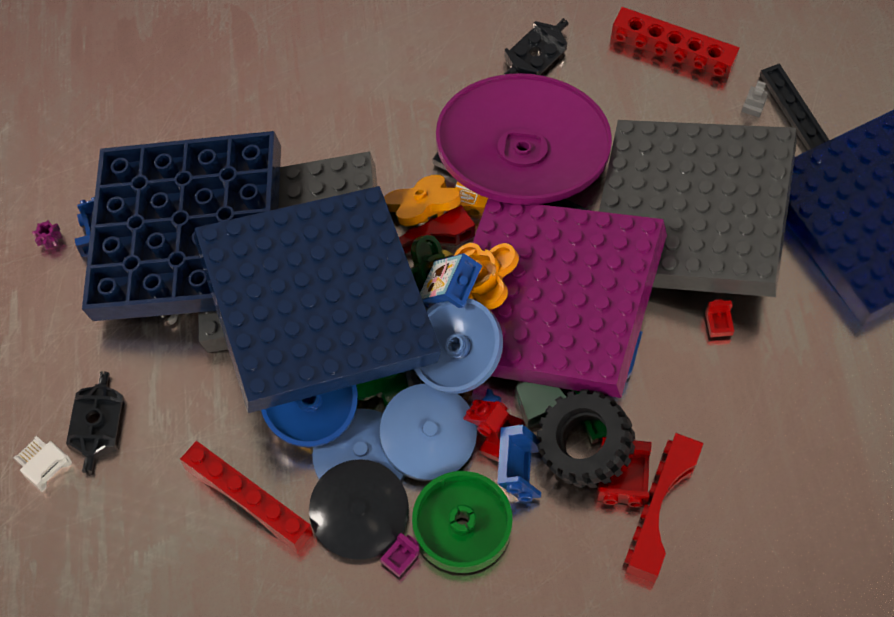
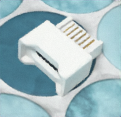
(41, 462)

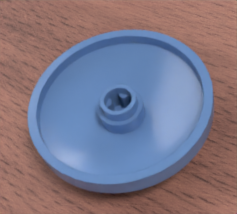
(468, 344)
(426, 432)
(357, 442)

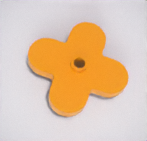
(424, 200)
(496, 264)

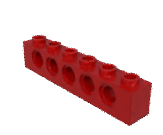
(674, 42)

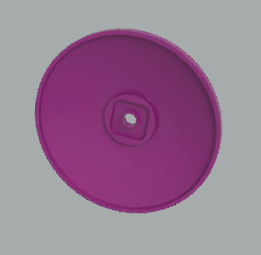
(555, 122)

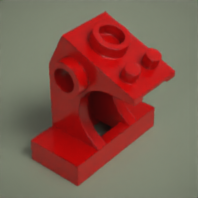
(490, 418)

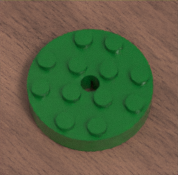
(459, 546)

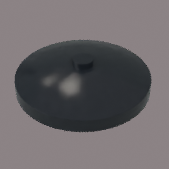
(358, 509)

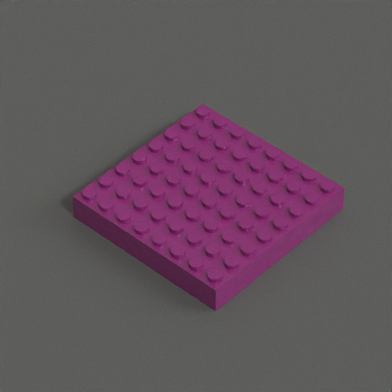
(574, 292)

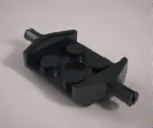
(542, 39)
(96, 438)

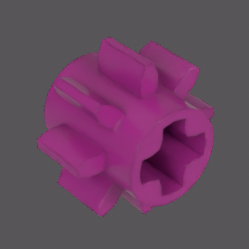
(47, 234)

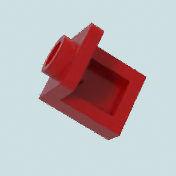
(719, 318)

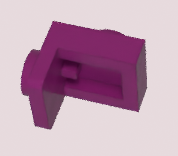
(401, 554)

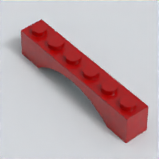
(449, 229)
(265, 508)
(649, 552)

